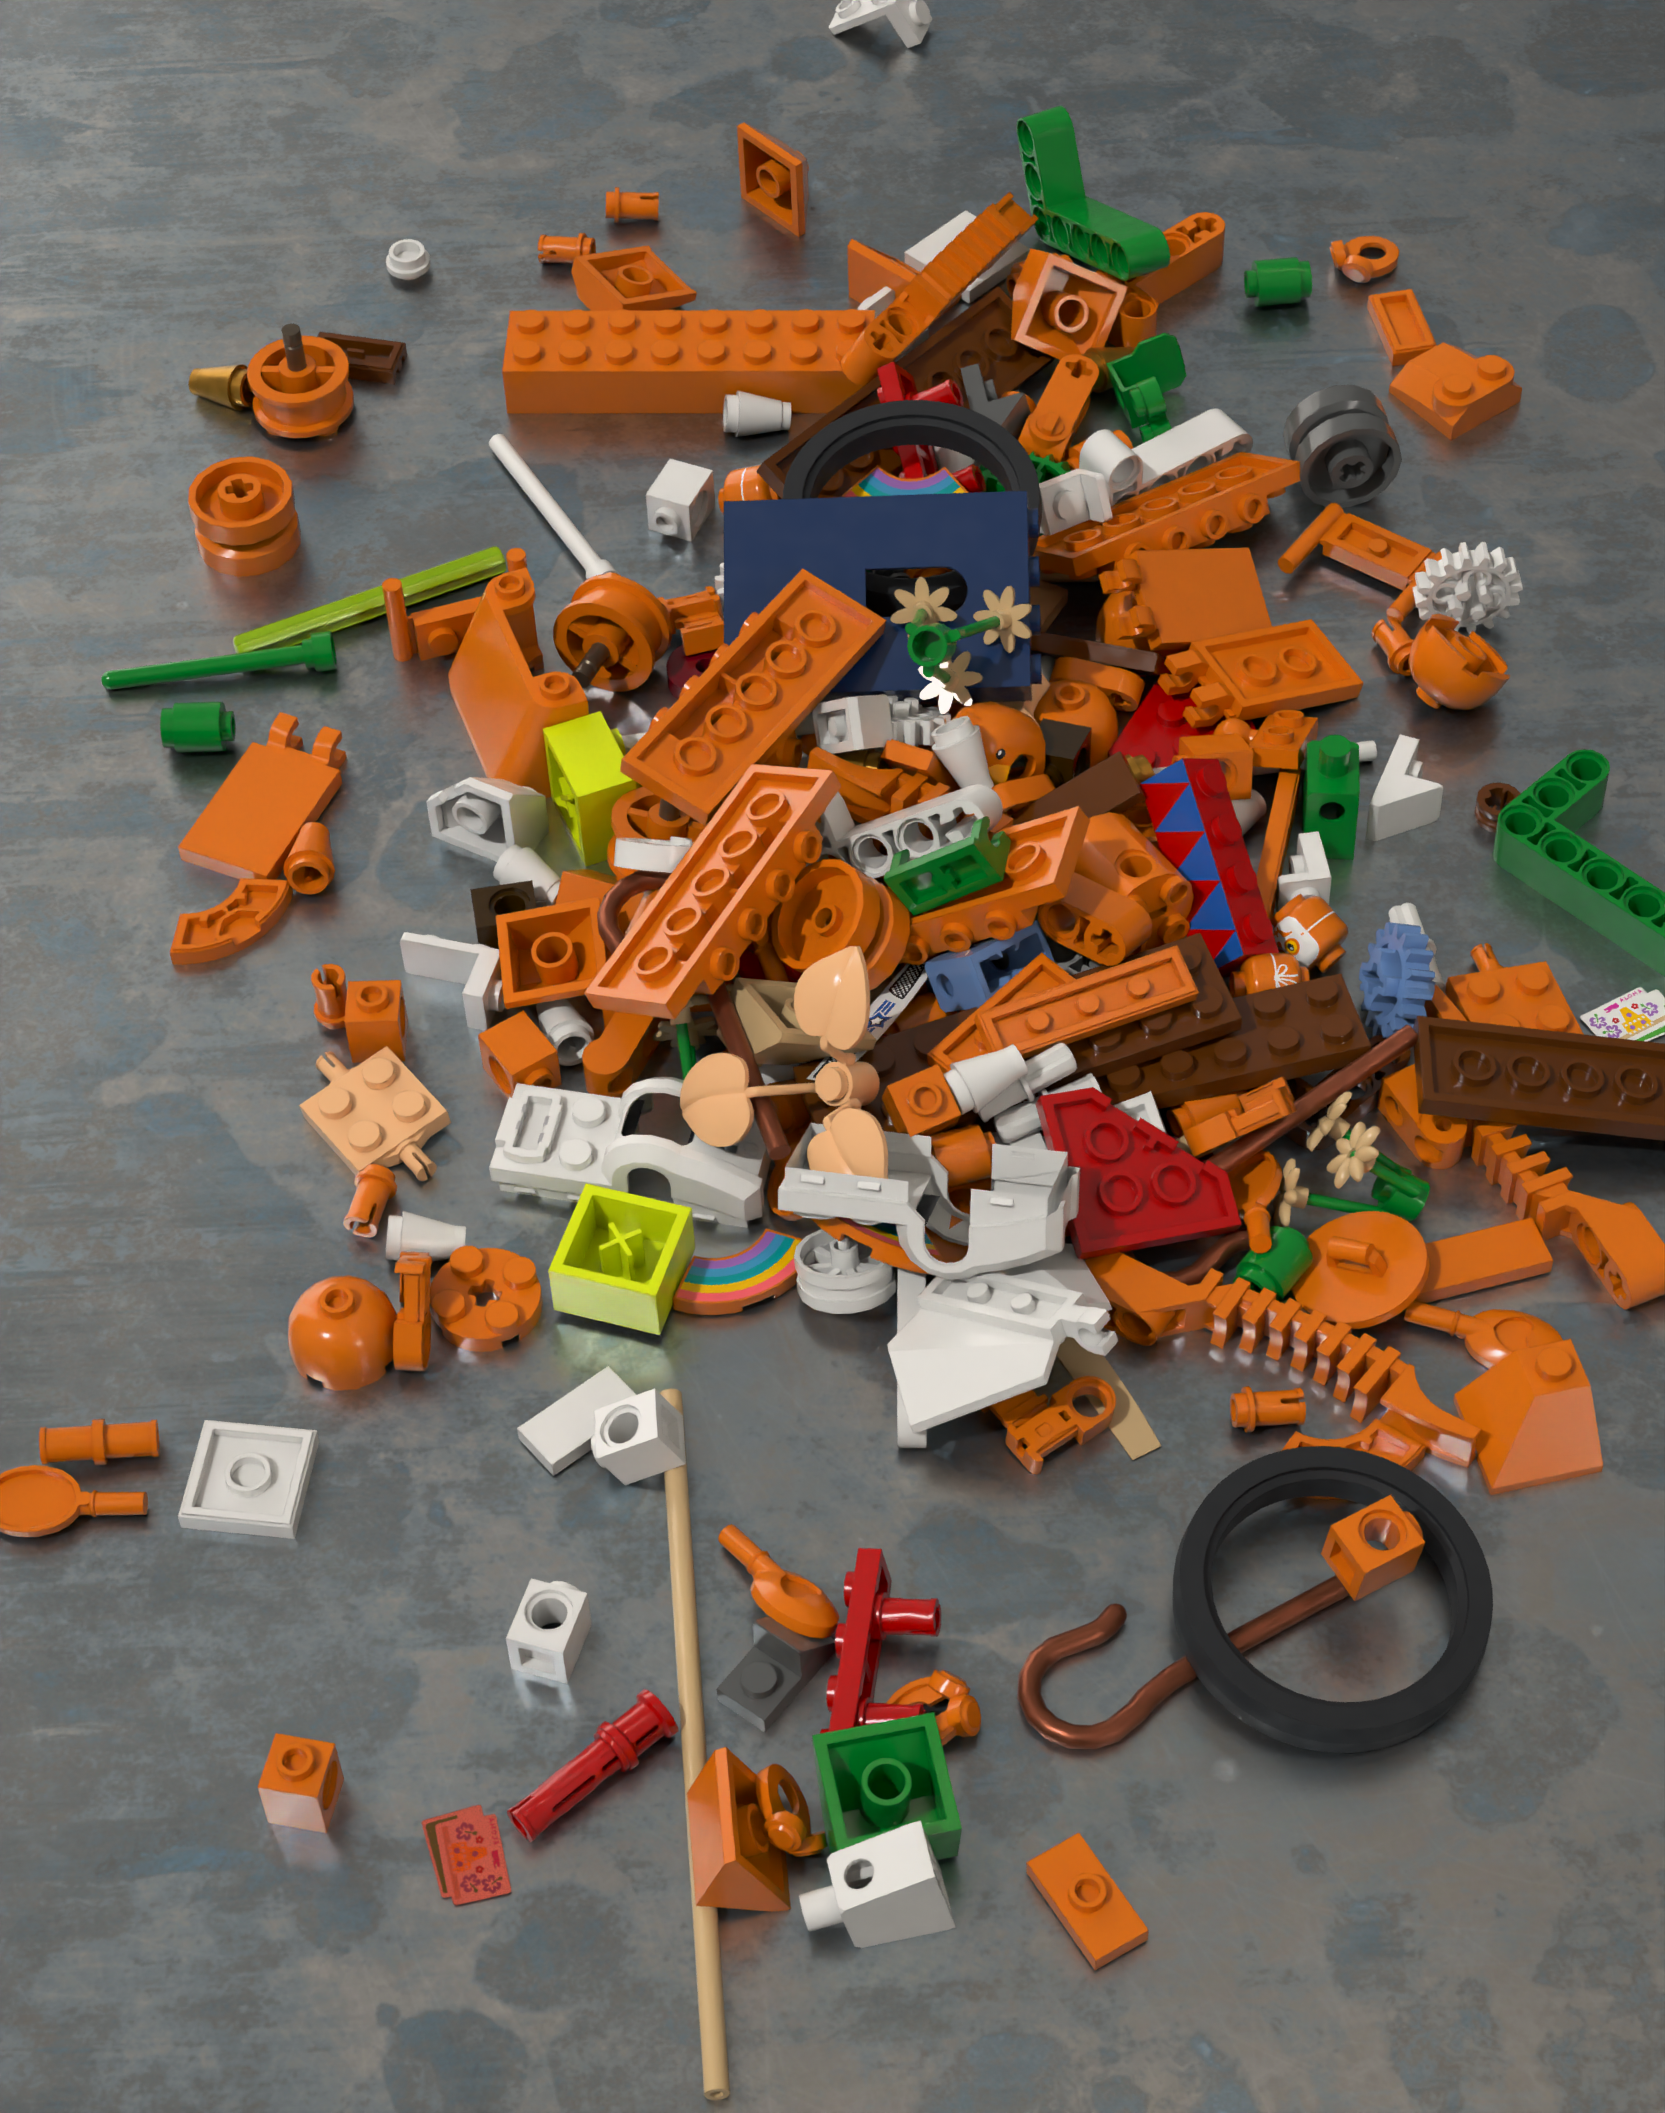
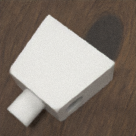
(883, 1890)

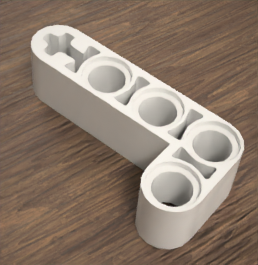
(1164, 457)
(901, 829)

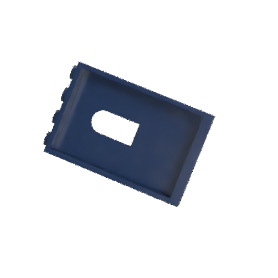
(843, 537)

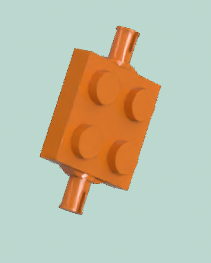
(1511, 995)

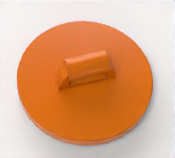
(1363, 1269)

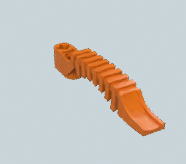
(936, 288)
(1086, 921)
(1609, 1235)
(1156, 1305)

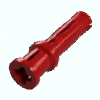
(614, 1749)

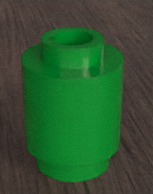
(1278, 281)
(197, 727)
(1280, 1265)

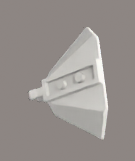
(995, 1336)

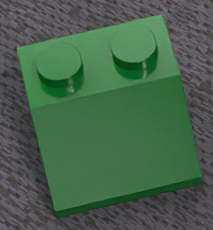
(885, 1779)

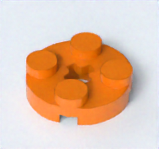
(482, 1271)

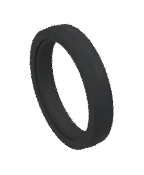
(913, 424)
(1291, 1715)

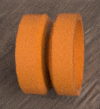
(244, 516)
(840, 909)

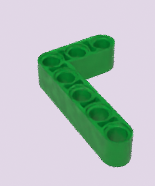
(1068, 217)
(1541, 849)

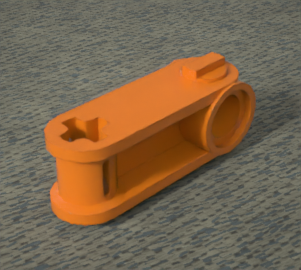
(1060, 408)

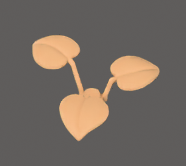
(828, 1003)

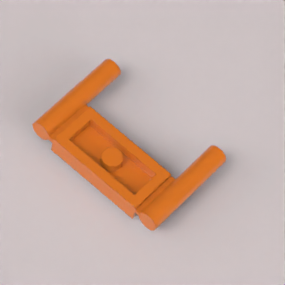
(1364, 549)
(433, 630)

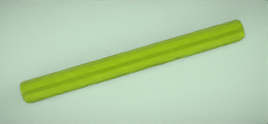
(371, 603)

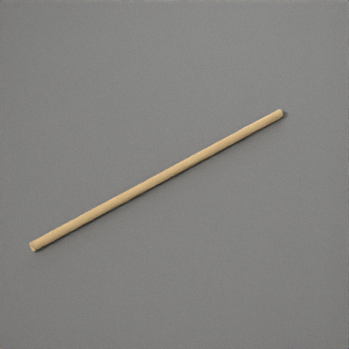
(694, 1759)

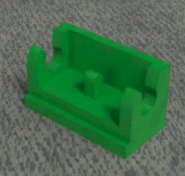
(949, 870)

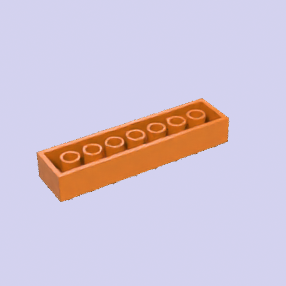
(677, 359)

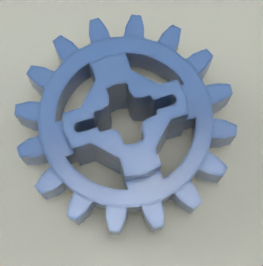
(1396, 978)

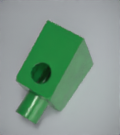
(1332, 776)

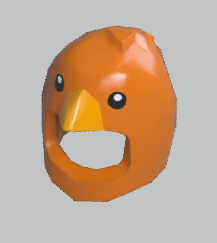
(1006, 736)

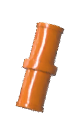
(99, 1442)

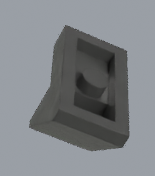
(1008, 411)
(773, 1672)

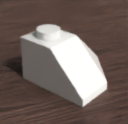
(488, 816)

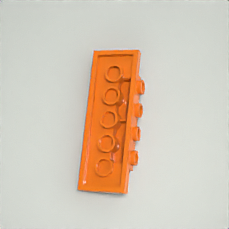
(1172, 516)
(752, 695)
(1035, 874)
(719, 894)

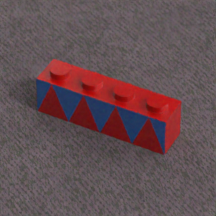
(1206, 845)

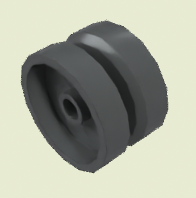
(1342, 445)

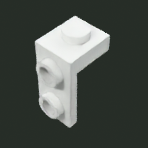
(908, 17)
(459, 963)

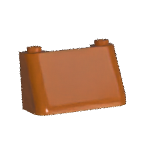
(497, 692)

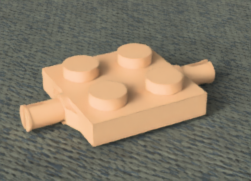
(375, 1113)

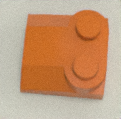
(628, 281)
(1456, 388)

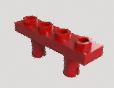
(919, 460)
(859, 1642)

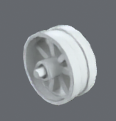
(841, 1275)

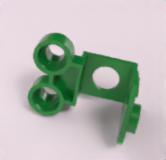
(1143, 377)

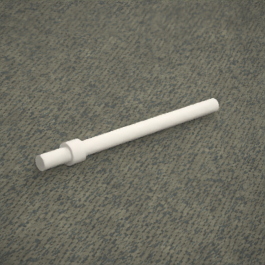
(549, 508)

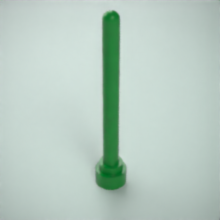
(315, 652)

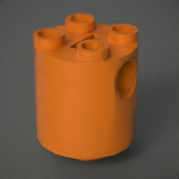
(1129, 864)

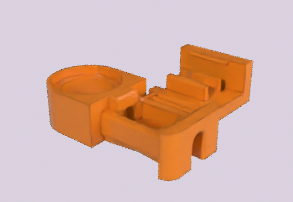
(698, 619)
(1261, 1108)
(413, 1321)
(1047, 1428)

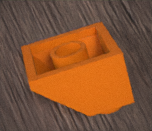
(773, 178)
(1063, 306)
(549, 952)
(1533, 1418)

